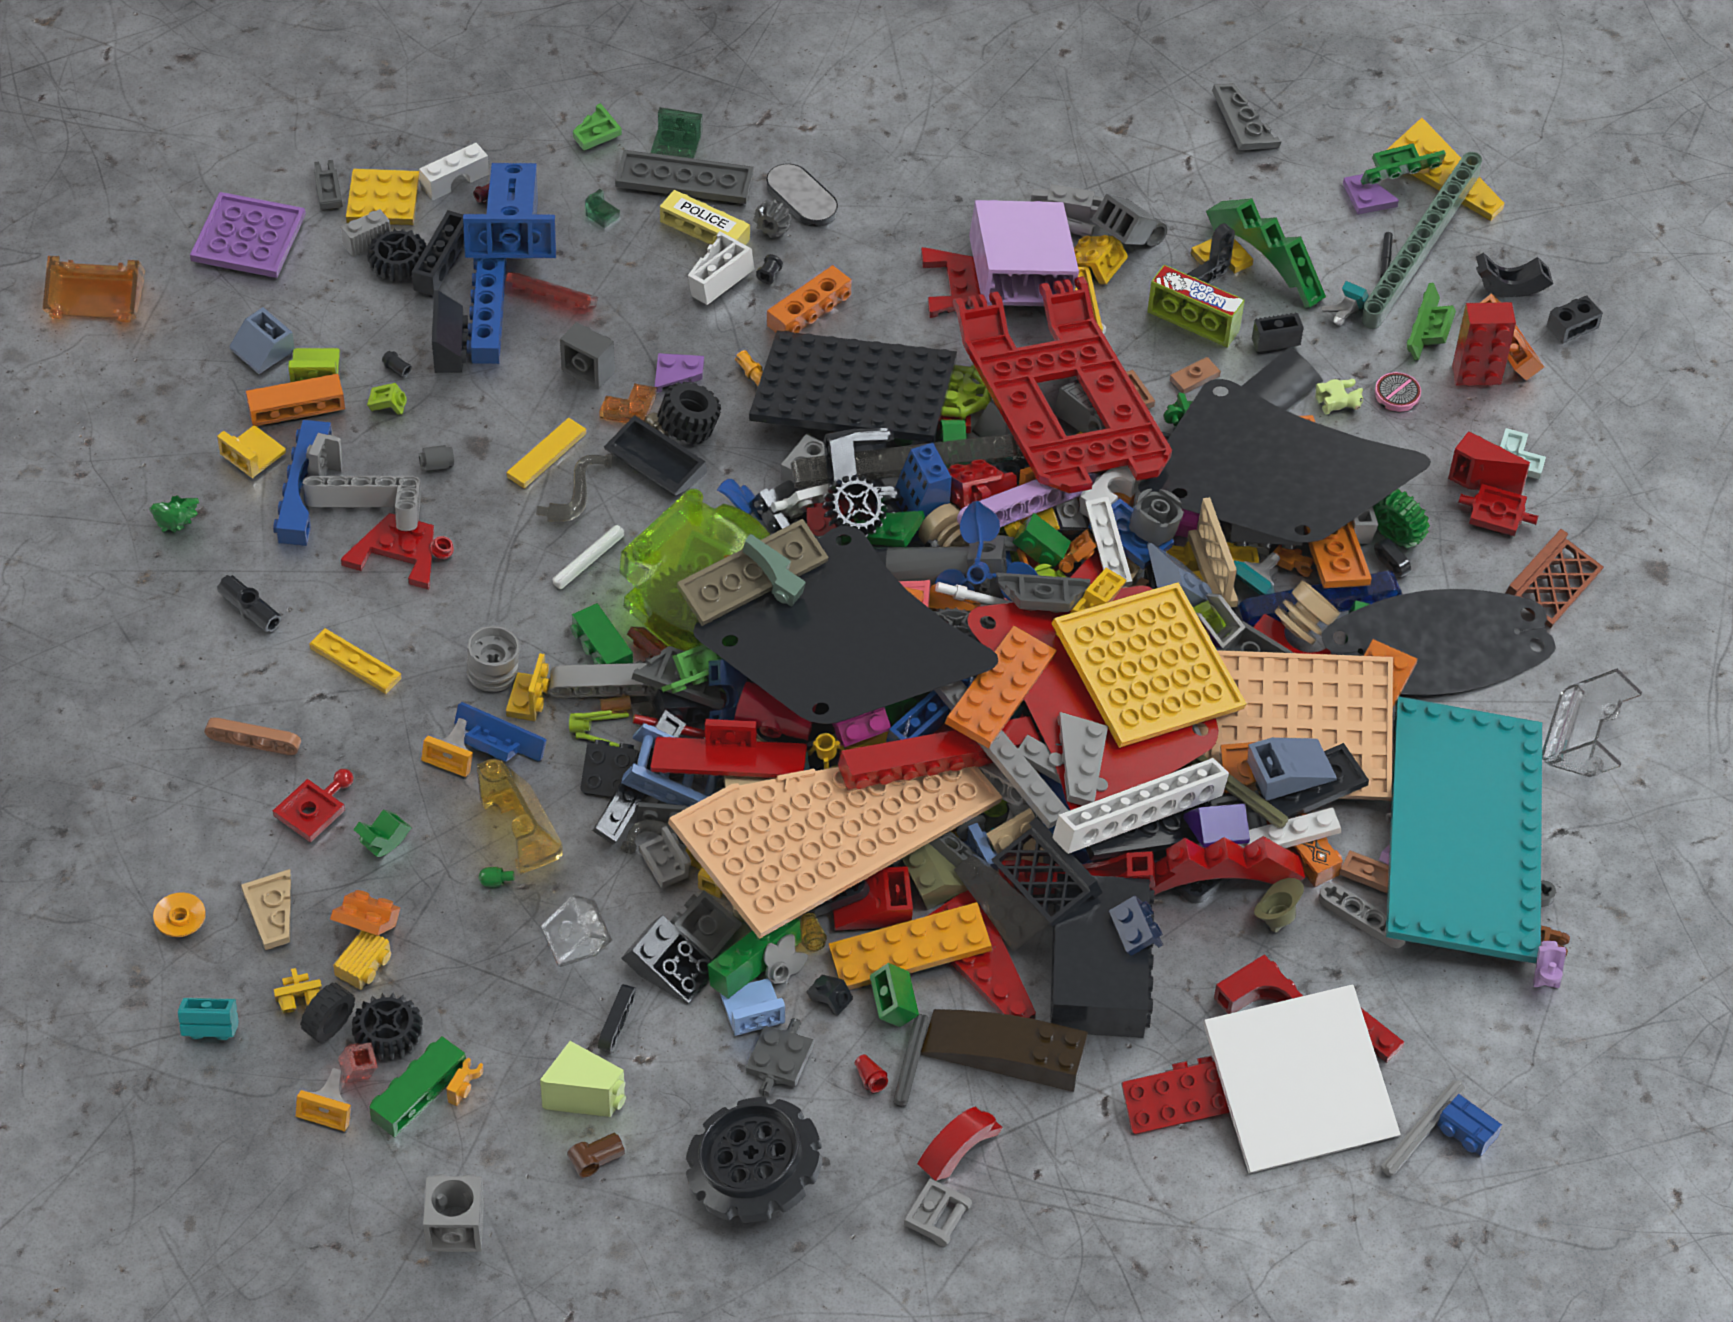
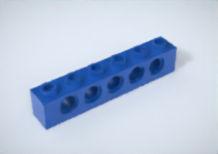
(487, 310)

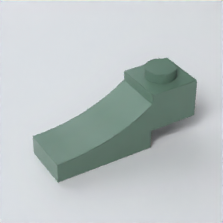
(786, 585)

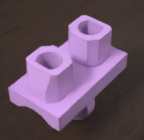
(1549, 965)

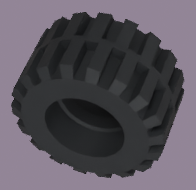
(689, 412)

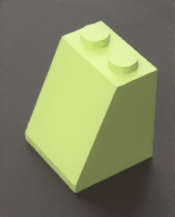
(582, 1083)

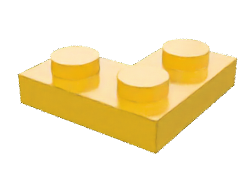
(1239, 261)

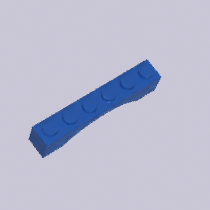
(294, 519)

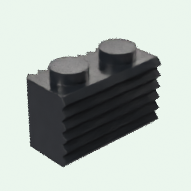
(1277, 332)

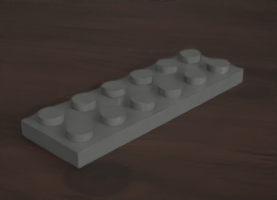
(686, 175)

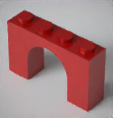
(1252, 983)

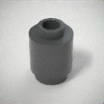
(436, 457)

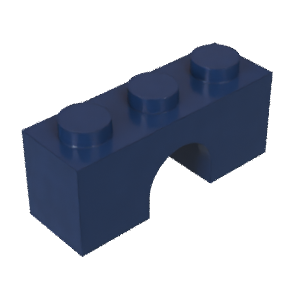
(732, 682)

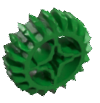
(1401, 519)

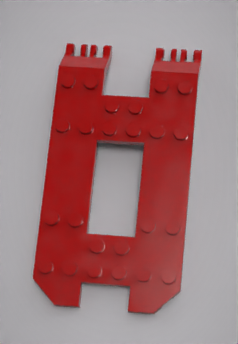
(1078, 351)

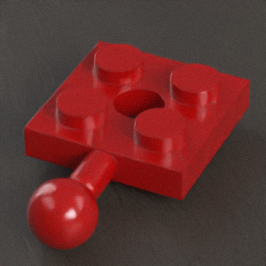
(312, 796)

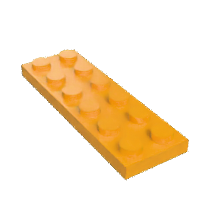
(912, 945)

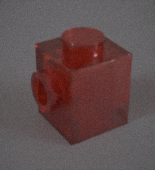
(357, 1062)

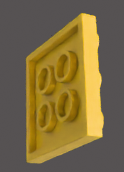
(387, 190)

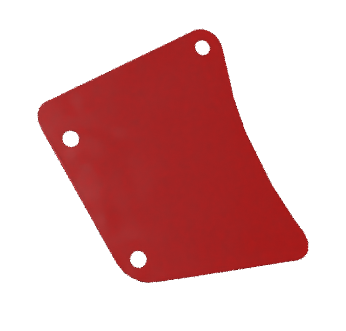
(1064, 691)

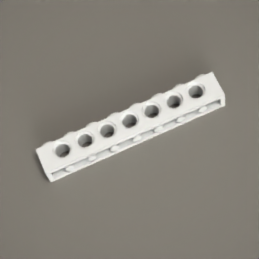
(1140, 805)

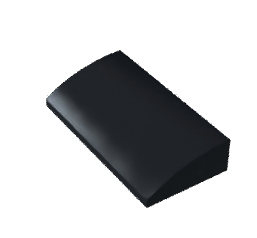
(1285, 380)
(656, 456)

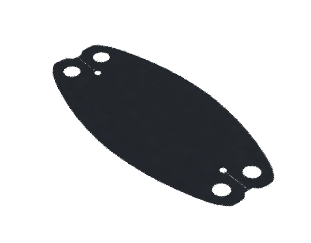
(1456, 634)

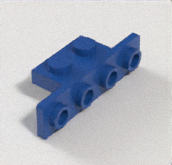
(498, 736)

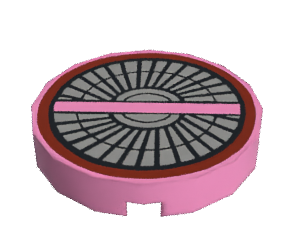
(1397, 391)

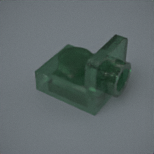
(600, 210)

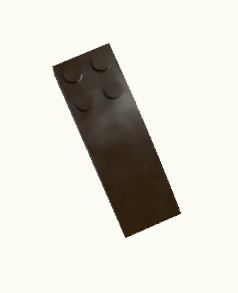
(1007, 1046)

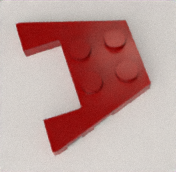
(961, 278)
(401, 545)

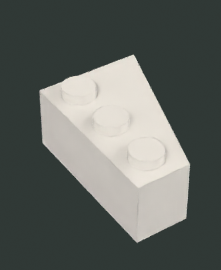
(720, 268)

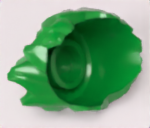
(175, 513)

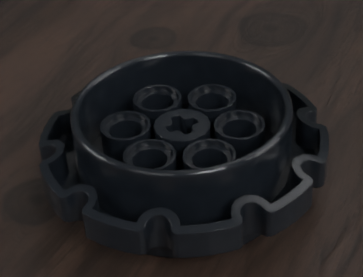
(754, 1159)

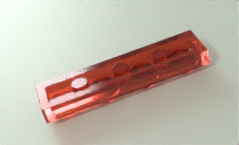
(560, 293)

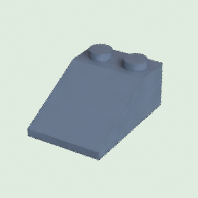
(1171, 570)

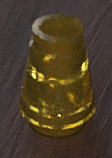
(812, 933)

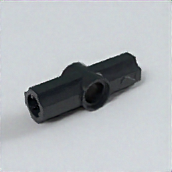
(249, 603)

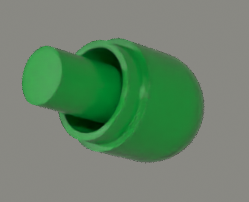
(495, 876)

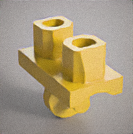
(286, 994)

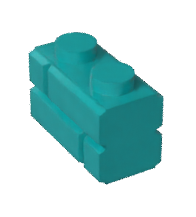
(208, 1018)

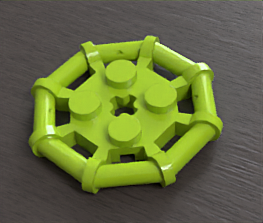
(963, 393)

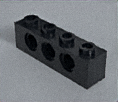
(439, 254)

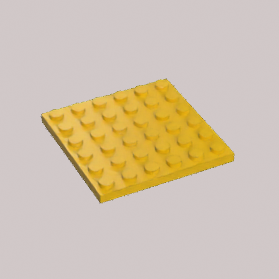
(1148, 664)

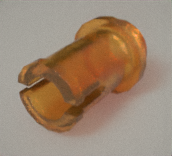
(616, 704)

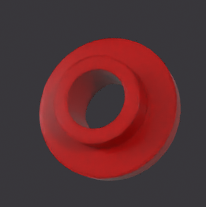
(442, 547)

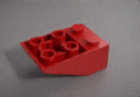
(1482, 462)
(884, 906)

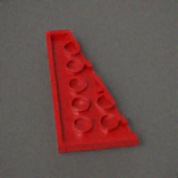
(993, 971)

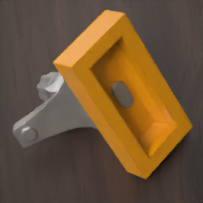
(450, 751)
(325, 1105)

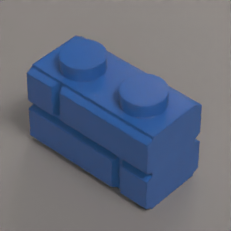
(1469, 1125)

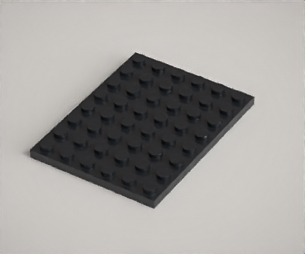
(853, 385)

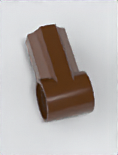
(589, 1157)

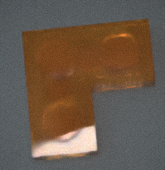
(623, 410)

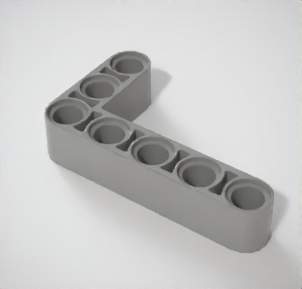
(368, 491)

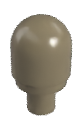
(652, 420)

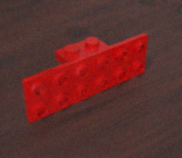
(727, 750)
(1175, 1096)

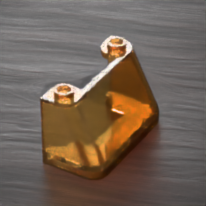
(93, 289)

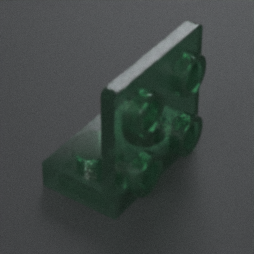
(678, 133)

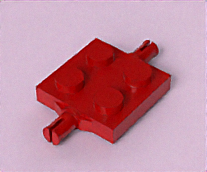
(1498, 510)

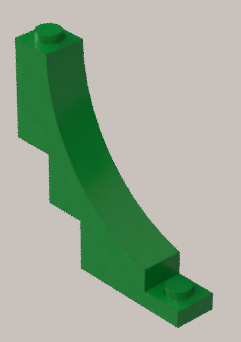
(1265, 234)

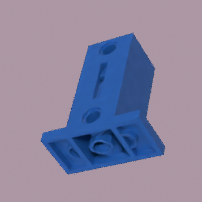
(511, 219)

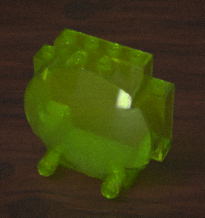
(673, 548)

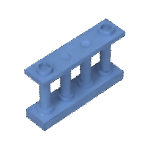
(660, 785)

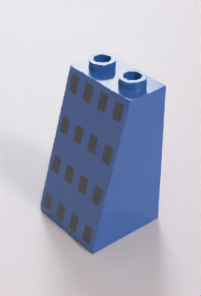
(923, 482)

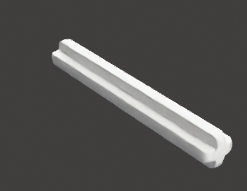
(588, 557)

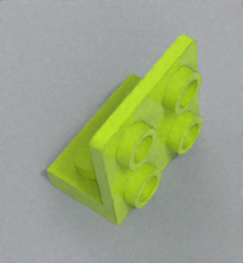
(313, 363)

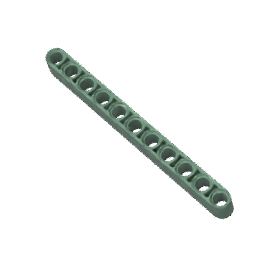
(1421, 240)

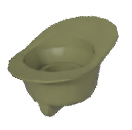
(1279, 903)

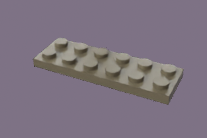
(741, 579)

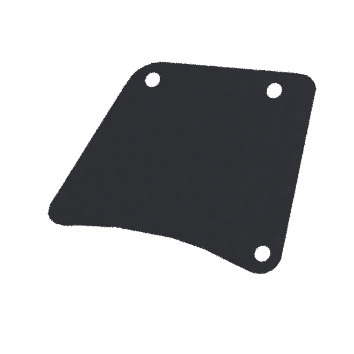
(1276, 467)
(846, 639)

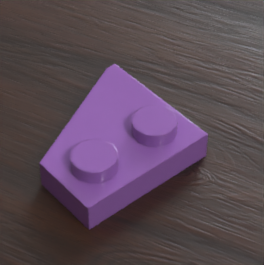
(1369, 196)
(678, 368)

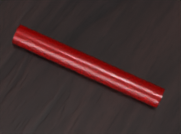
(687, 730)

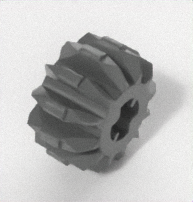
(772, 218)

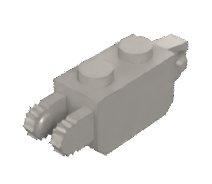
(1078, 203)

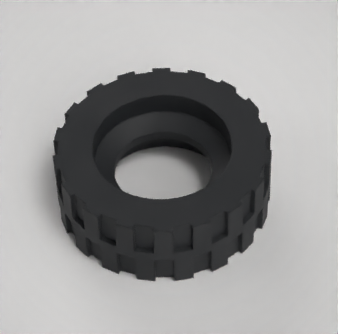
(327, 1012)

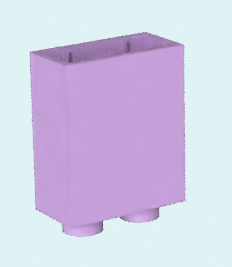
(1021, 247)

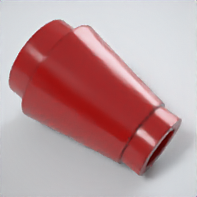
(872, 1075)

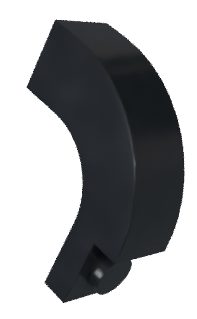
(1513, 281)

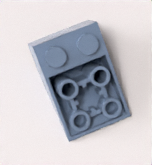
(1288, 765)

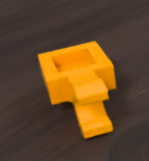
(460, 1084)

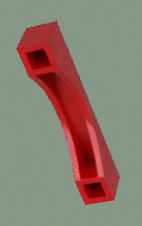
(1127, 866)

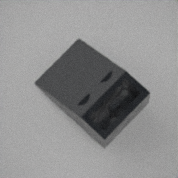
(669, 960)

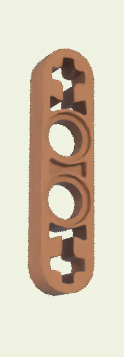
(252, 736)

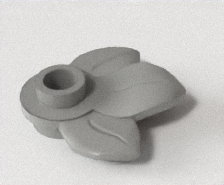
(784, 959)

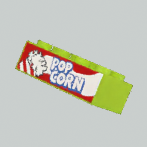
(1195, 306)

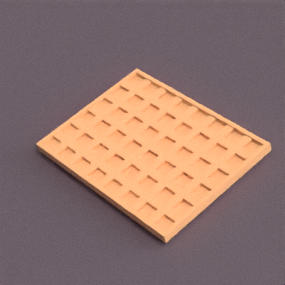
(1315, 698)

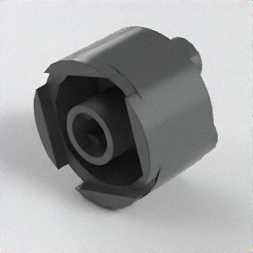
(1156, 516)

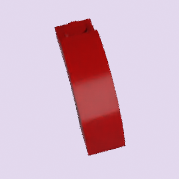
(956, 1140)

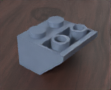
(262, 341)

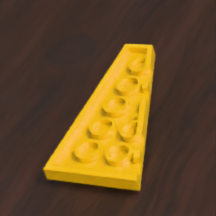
(1427, 141)

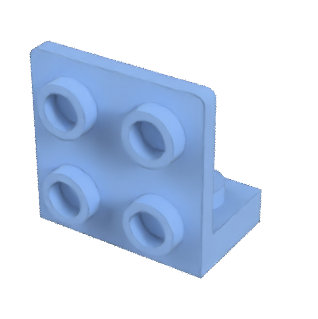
(754, 1007)

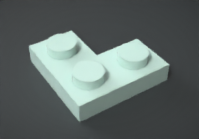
(1515, 443)

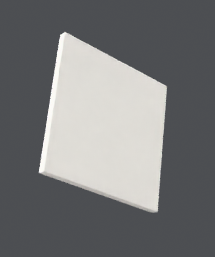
(1301, 1078)

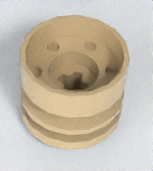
(943, 526)
(1307, 612)

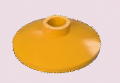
(179, 906)

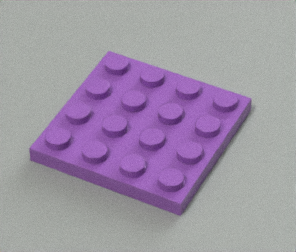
(248, 234)

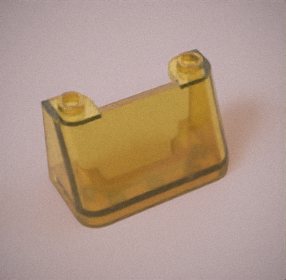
(534, 833)

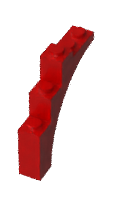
(1225, 859)

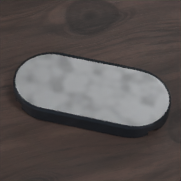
(802, 194)

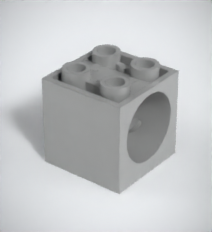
(459, 1232)

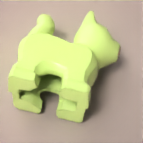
(1335, 396)

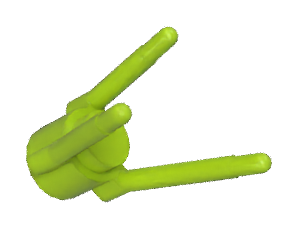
(581, 722)

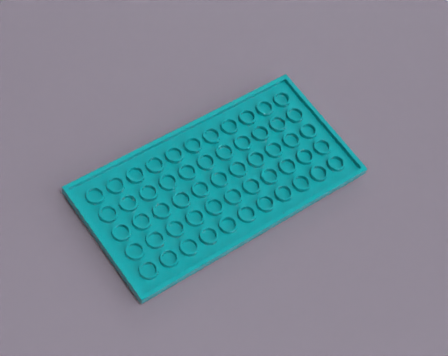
(1466, 830)

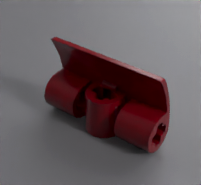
(771, 714)

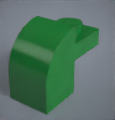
(384, 834)

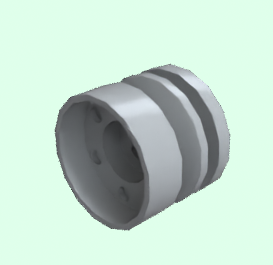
(492, 658)

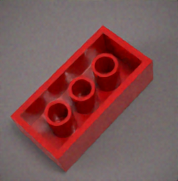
(1483, 343)

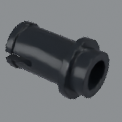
(394, 362)

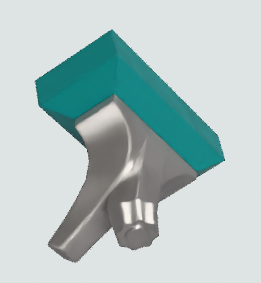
(1353, 301)
(1258, 575)

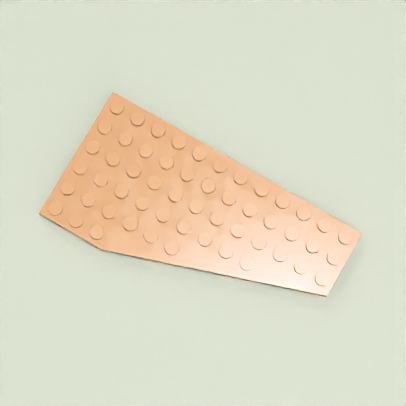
(808, 838)

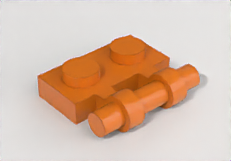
(1079, 548)

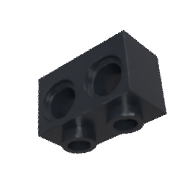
(1574, 319)

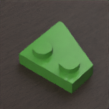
(596, 129)

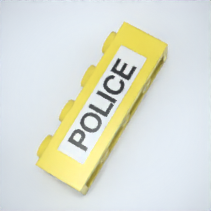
(701, 219)

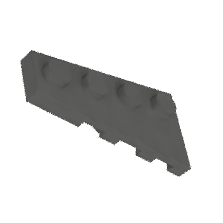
(1242, 120)

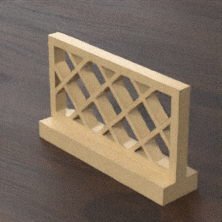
(1213, 554)

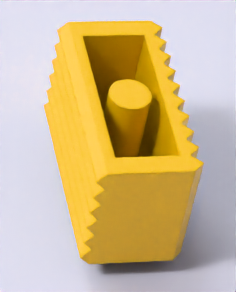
(362, 959)

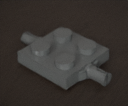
(779, 1056)

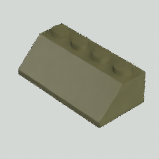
(933, 876)

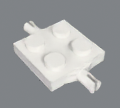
(800, 501)

